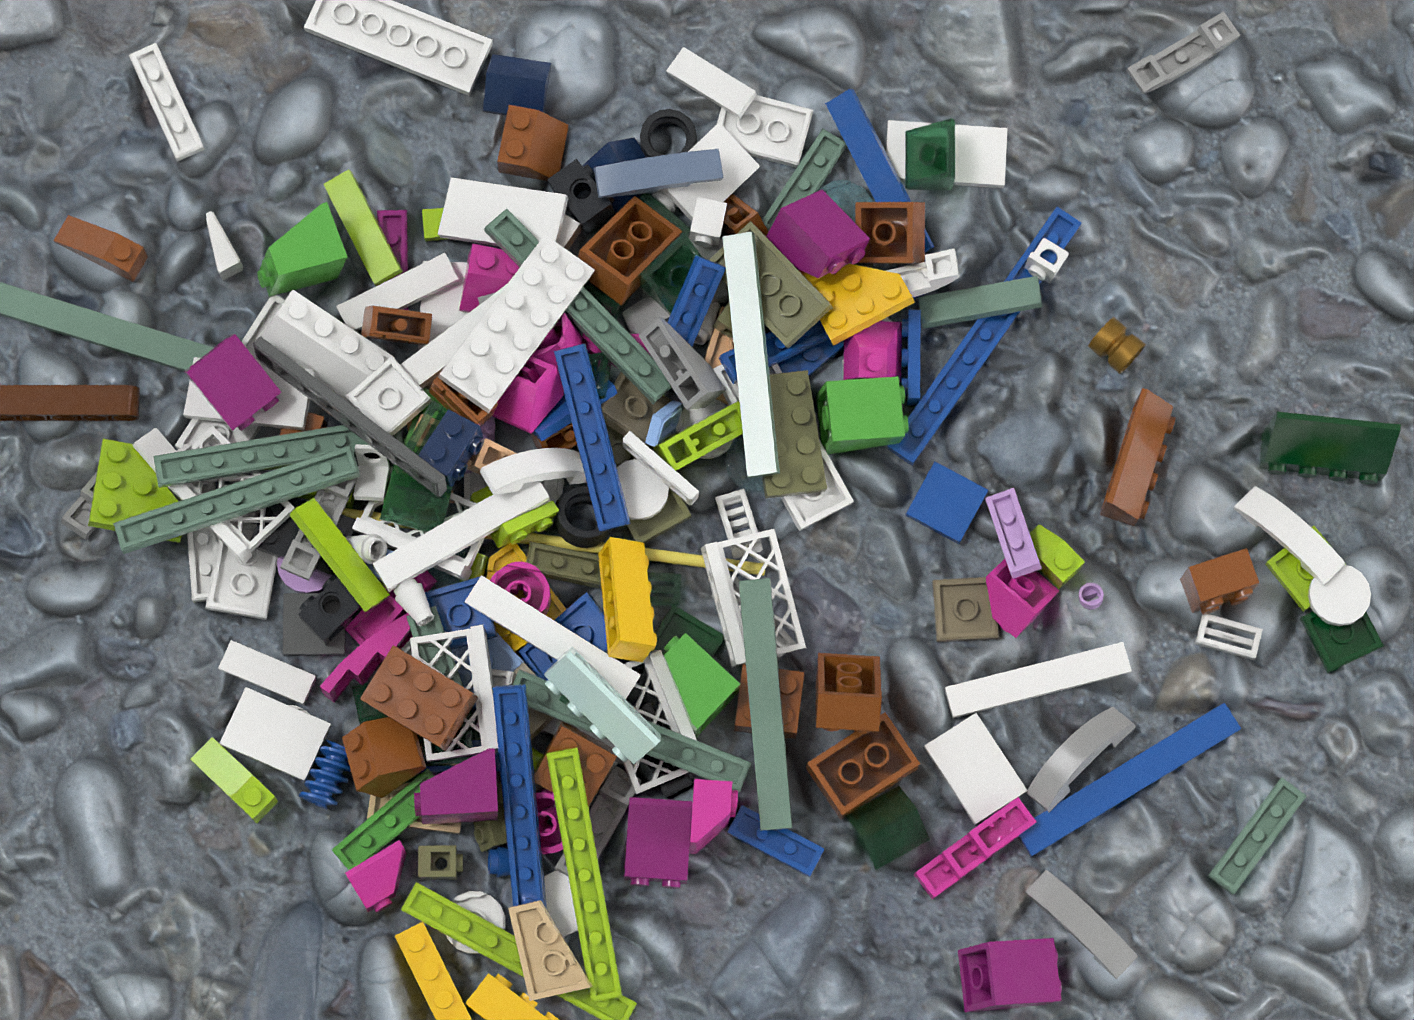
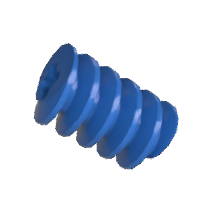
(327, 777)

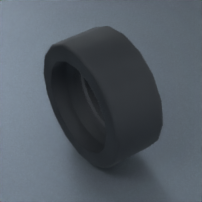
(664, 117)
(570, 534)

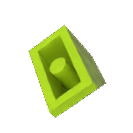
(1055, 556)

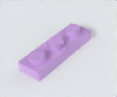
(1013, 533)

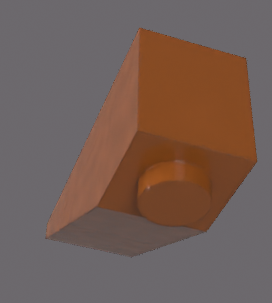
(102, 247)

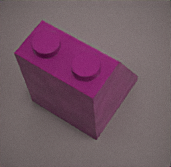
(817, 235)
(233, 383)
(460, 793)
(658, 842)
(1009, 974)

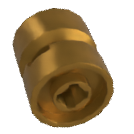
(1114, 343)

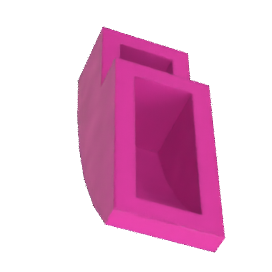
(381, 615)

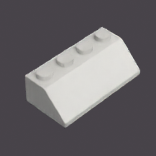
(323, 344)

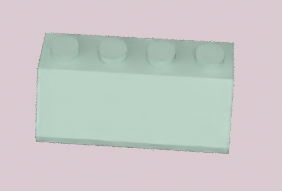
(602, 705)

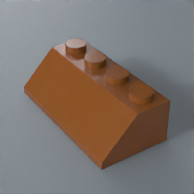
(1137, 459)

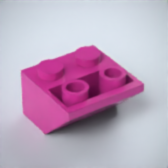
(530, 395)

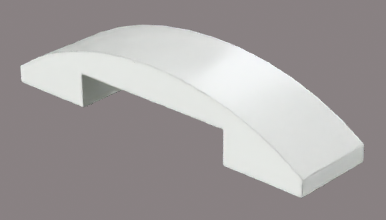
(930, 275)
(533, 465)
(1291, 532)

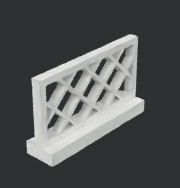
(225, 530)
(396, 538)
(725, 595)
(481, 681)
(672, 709)

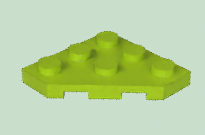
(125, 487)

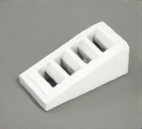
(224, 253)
(731, 499)

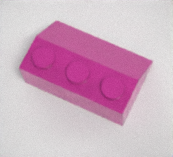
(485, 273)
(711, 810)

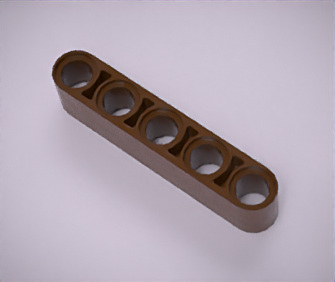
(69, 402)

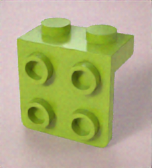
(519, 527)

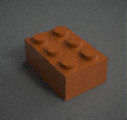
(627, 248)
(848, 692)
(419, 698)
(862, 767)

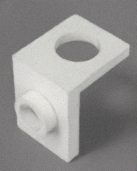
(1040, 267)
(155, 444)
(374, 475)

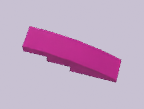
(366, 657)
(975, 848)

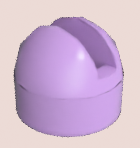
(1088, 592)

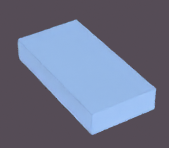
(664, 423)

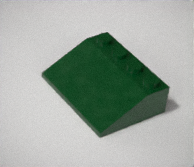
(1328, 447)

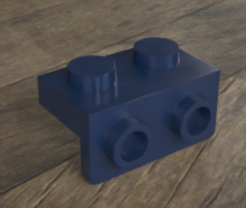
(452, 446)

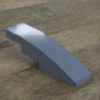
(658, 172)

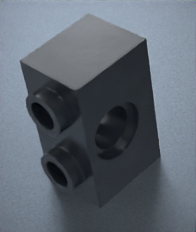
(588, 211)
(327, 625)

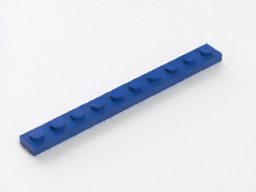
(975, 349)

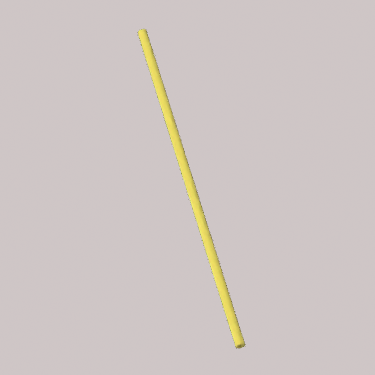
(653, 554)

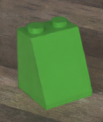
(304, 255)
(861, 414)
(699, 680)

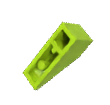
(701, 437)
(234, 780)

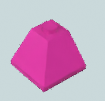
(874, 352)
(1017, 600)
(378, 877)

